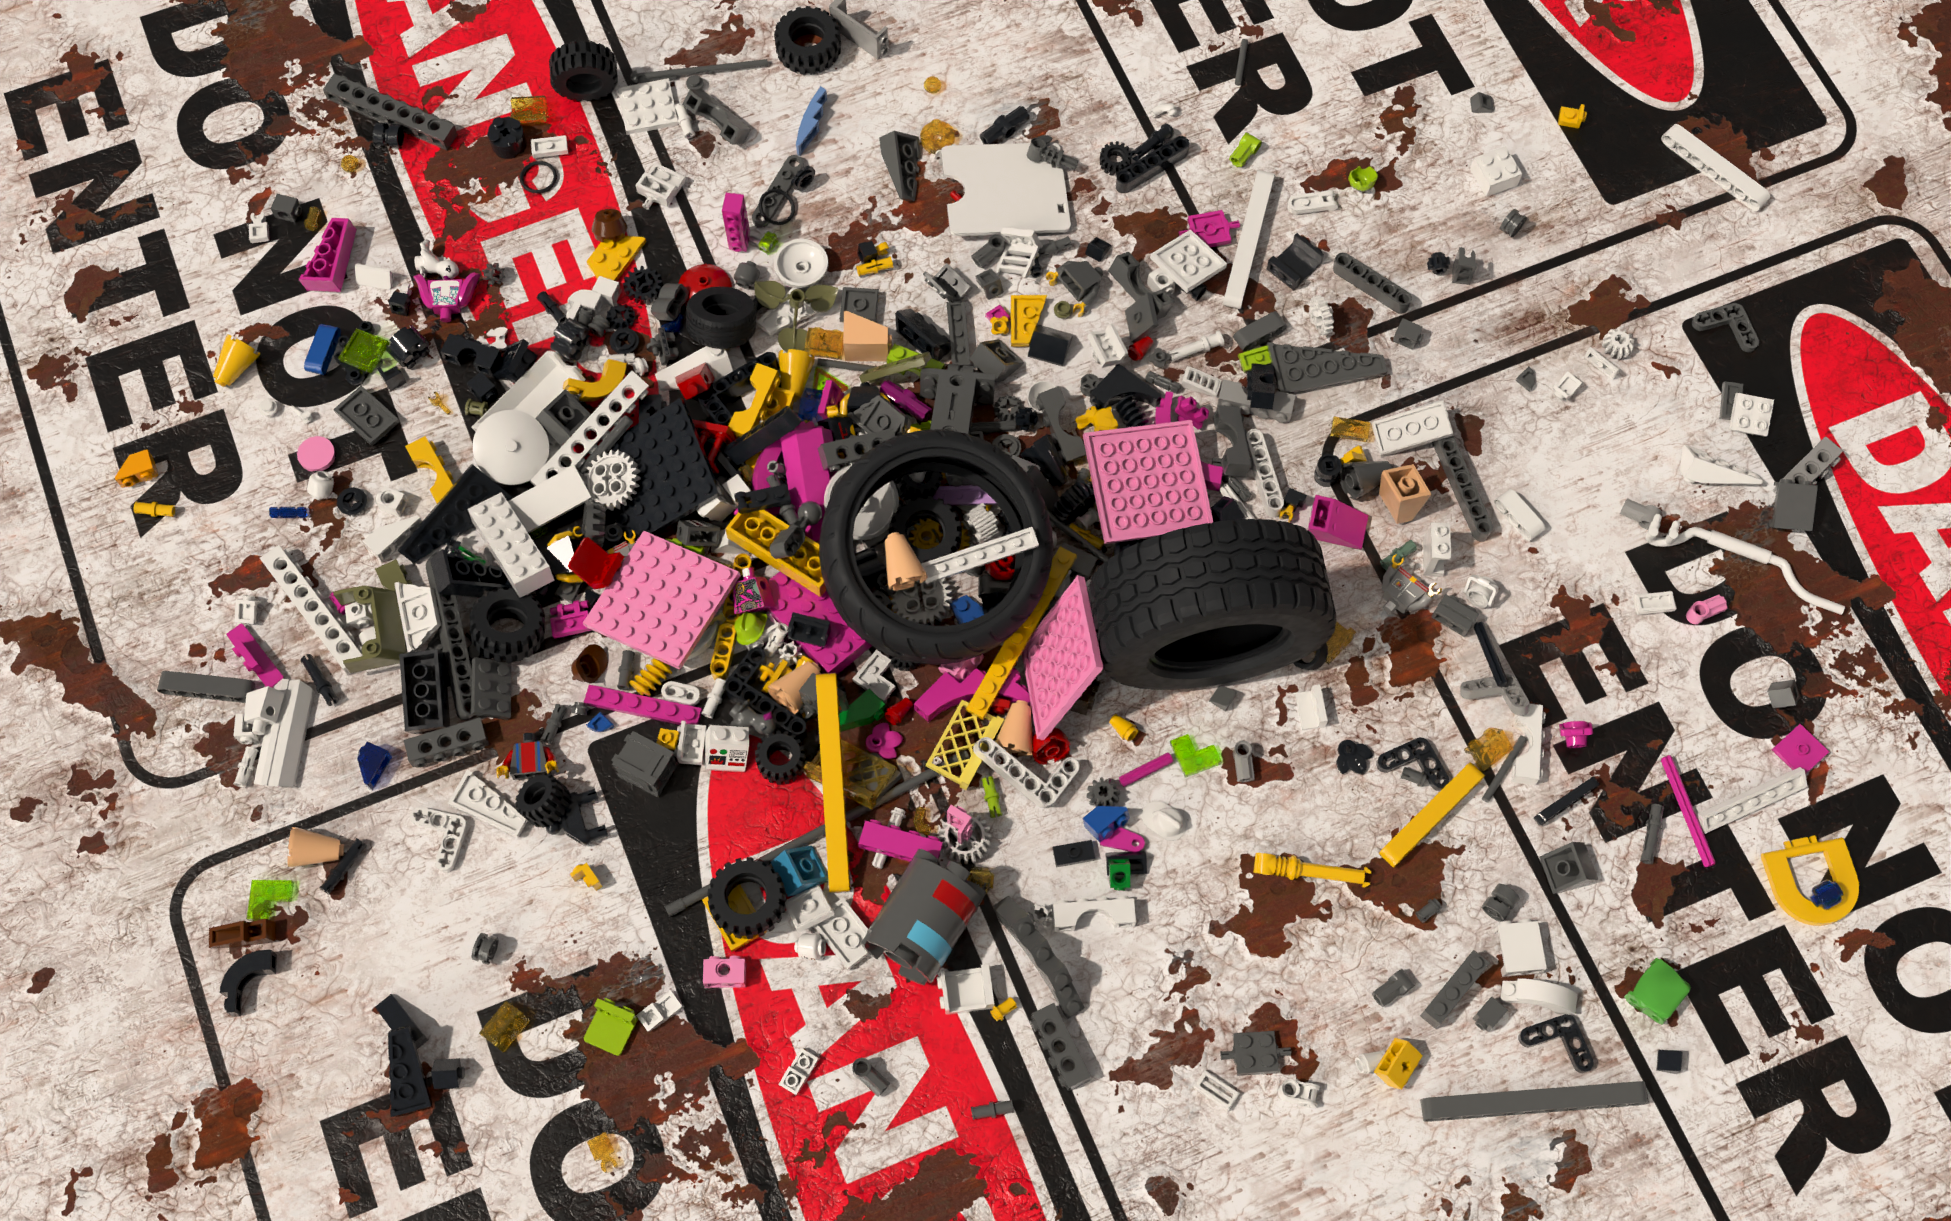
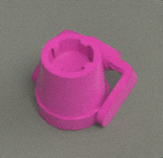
(1576, 733)

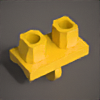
(779, 671)

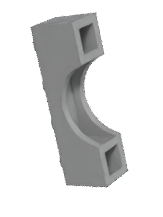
(1233, 395)

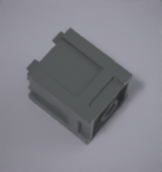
(645, 763)

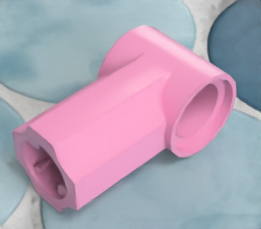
(1706, 609)

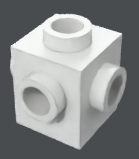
(359, 615)

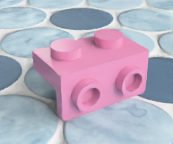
(960, 820)

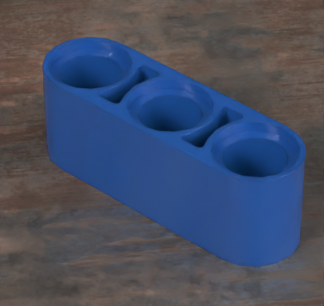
(322, 349)

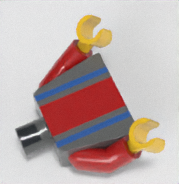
(528, 759)

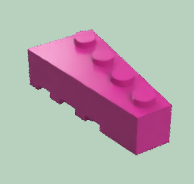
(331, 257)

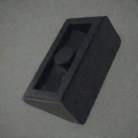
(1137, 861)

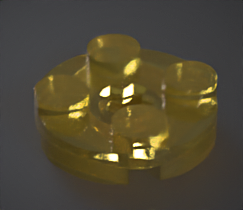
(935, 128)

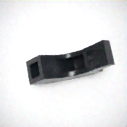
(241, 972)

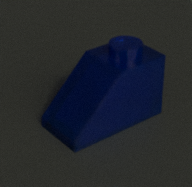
(809, 405)
(372, 763)

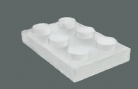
(844, 934)

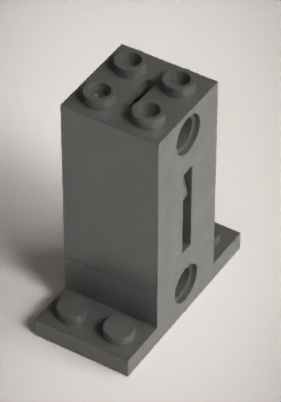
(955, 396)

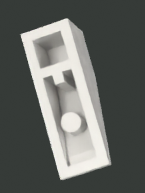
(389, 538)

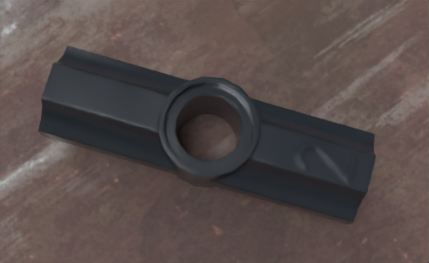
(1005, 126)

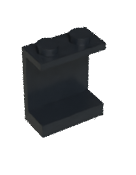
(1296, 262)

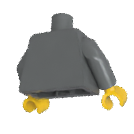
(1080, 280)

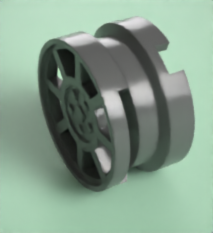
(1513, 223)
(485, 948)

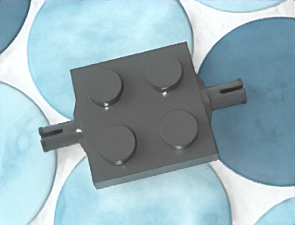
(1255, 1053)

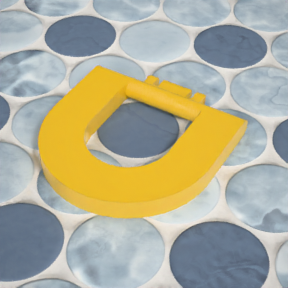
(1785, 889)

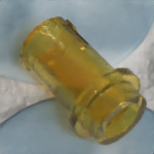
(312, 219)

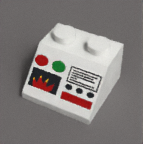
(726, 748)

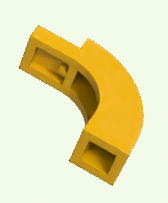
(611, 377)

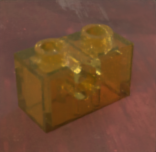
(816, 344)

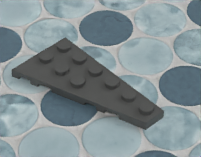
(1313, 368)

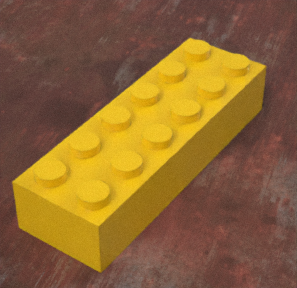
(755, 534)

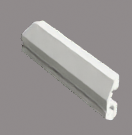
(285, 739)

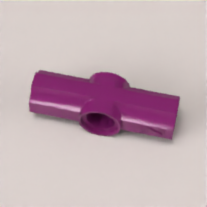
(905, 401)

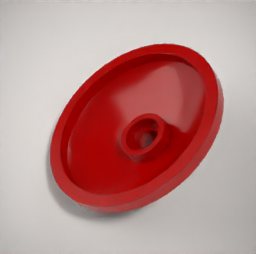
(710, 273)

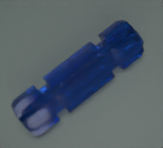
(287, 512)

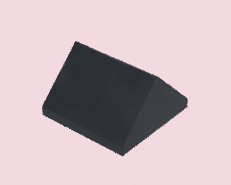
(1049, 345)

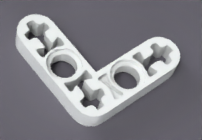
(447, 827)

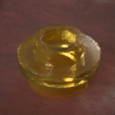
(932, 81)
(349, 159)

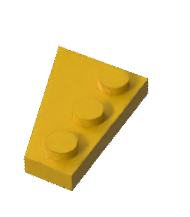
(1025, 317)

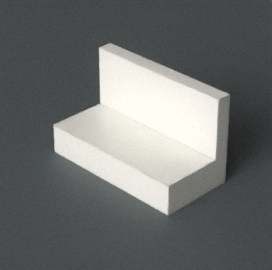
(1311, 708)

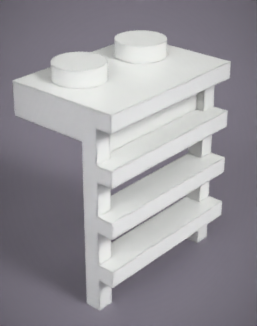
(1019, 243)

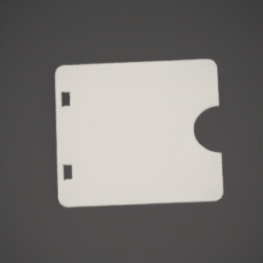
(1004, 190)

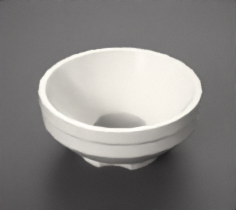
(1033, 392)

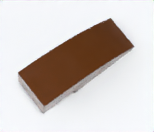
(242, 934)

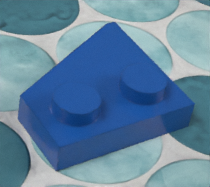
(966, 609)

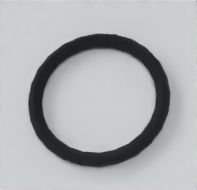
(537, 163)
(787, 196)

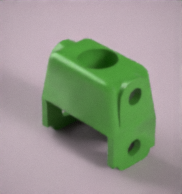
(1658, 992)

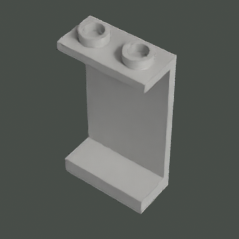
(872, 43)

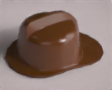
(589, 664)

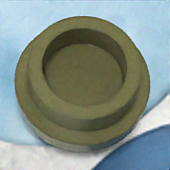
(1062, 309)

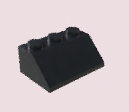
(921, 334)

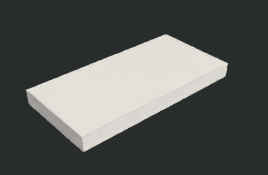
(1412, 428)
(550, 499)

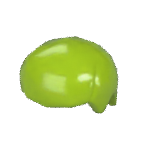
(1363, 178)

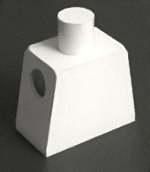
(262, 708)

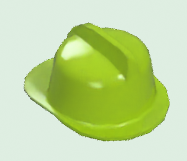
(750, 627)

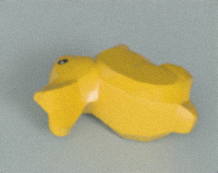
(1101, 417)

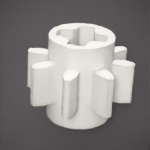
(790, 647)
(1037, 910)

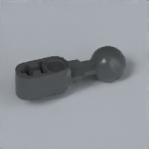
(791, 539)

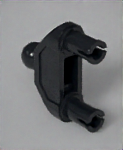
(573, 822)

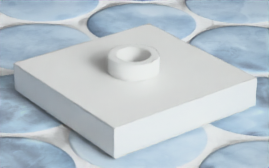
(808, 908)

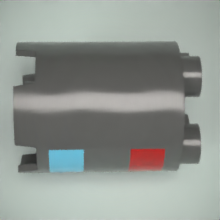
(924, 917)

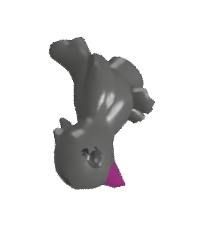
(746, 716)

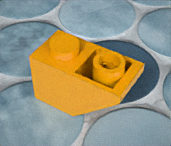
(136, 469)

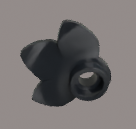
(1355, 759)

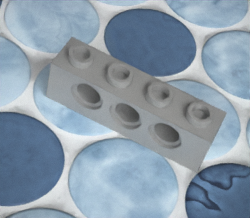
(1824, 450)

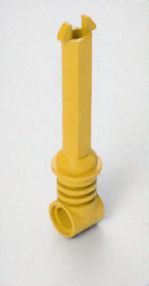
(1293, 868)

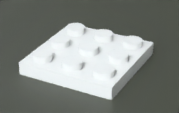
(647, 106)
(1188, 261)

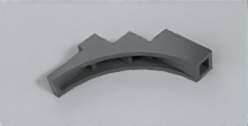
(1040, 953)

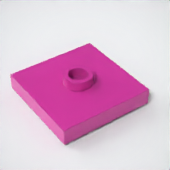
(1800, 749)

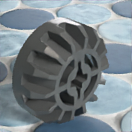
(594, 522)

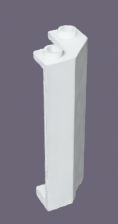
(536, 387)

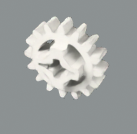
(1321, 315)

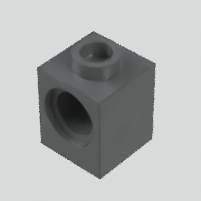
(286, 208)
(1408, 334)
(1489, 1014)

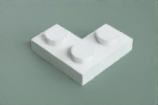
(871, 676)

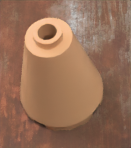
(902, 563)
(787, 688)
(1017, 730)
(312, 848)

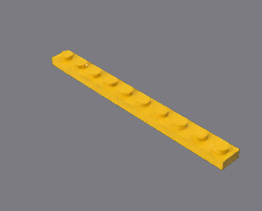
(1014, 645)

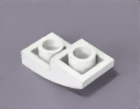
(799, 1071)

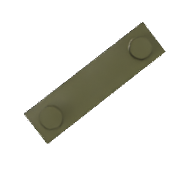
(873, 374)

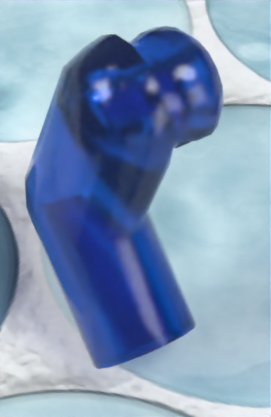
(675, 325)

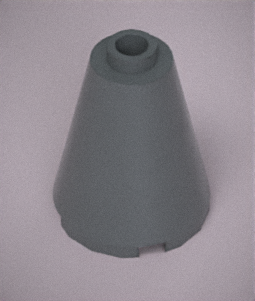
(1362, 477)

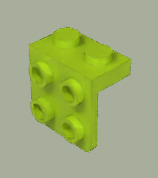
(610, 1027)

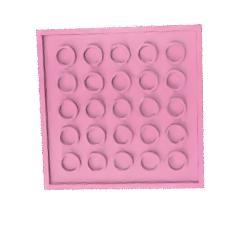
(1147, 480)
(661, 599)
(1061, 658)

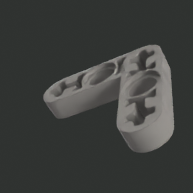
(1475, 689)

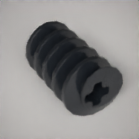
(1130, 412)

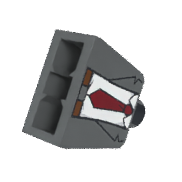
(691, 533)

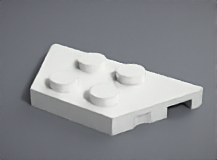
(418, 614)

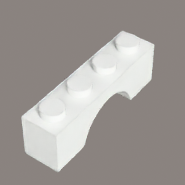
(1527, 768)
(1119, 911)

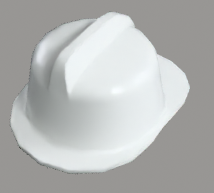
(1164, 820)

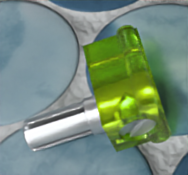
(767, 243)

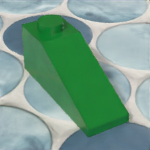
(862, 711)

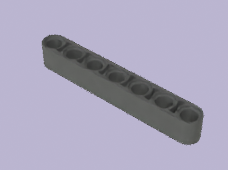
(1464, 489)

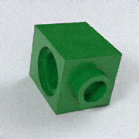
(1119, 865)

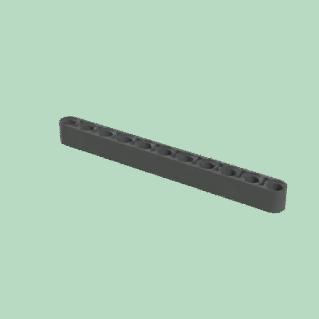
(1534, 1101)

